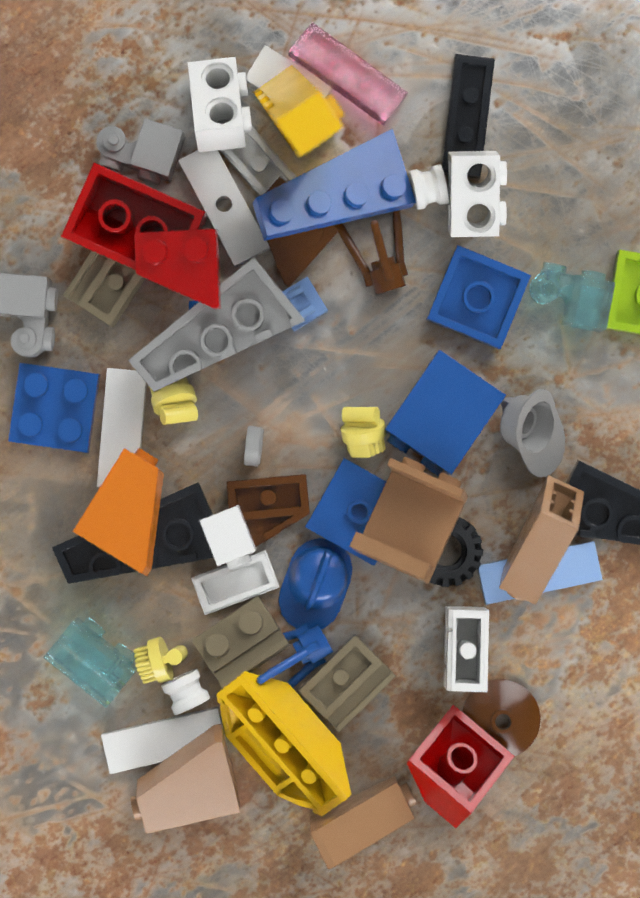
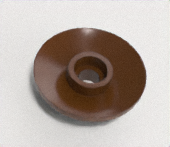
(510, 699)

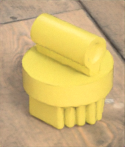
(175, 402)
(363, 431)
(156, 662)

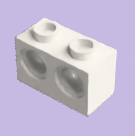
(213, 104)
(466, 194)

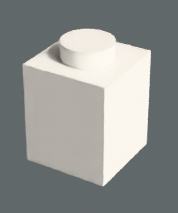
(229, 537)

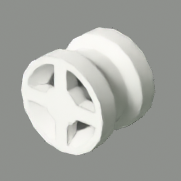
(429, 186)
(185, 691)

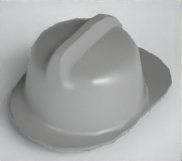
(535, 430)

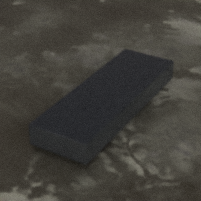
(468, 108)

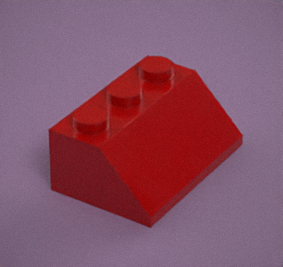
(117, 207)

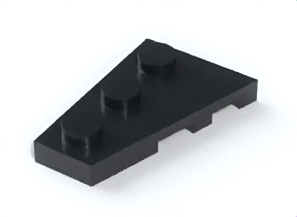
(608, 505)

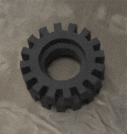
(469, 559)

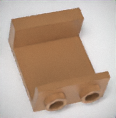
(412, 519)

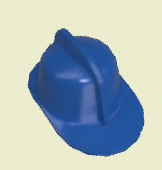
(315, 584)

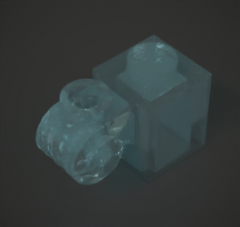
(585, 296)

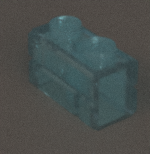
(92, 660)

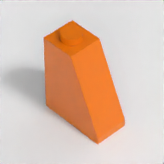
(126, 511)

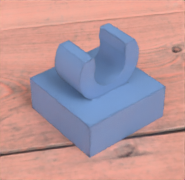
(306, 301)

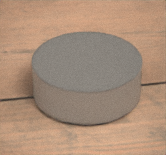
(253, 446)

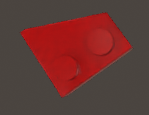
(182, 262)

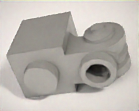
(151, 155)
(31, 301)

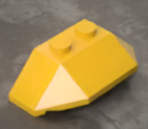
(284, 742)

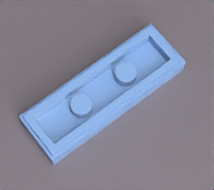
(577, 567)

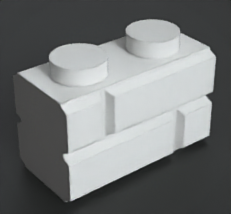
(466, 648)

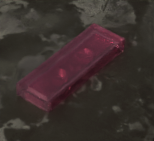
(347, 73)

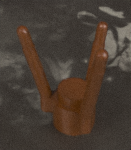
(386, 273)

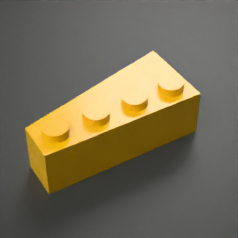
(299, 110)

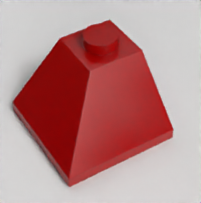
(457, 766)

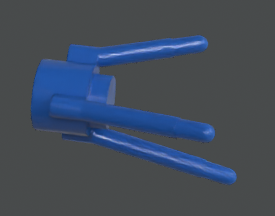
(310, 647)

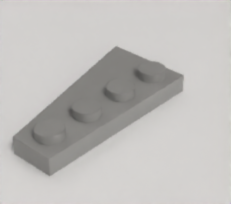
(249, 313)

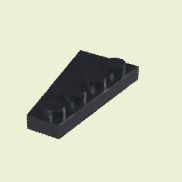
(177, 540)

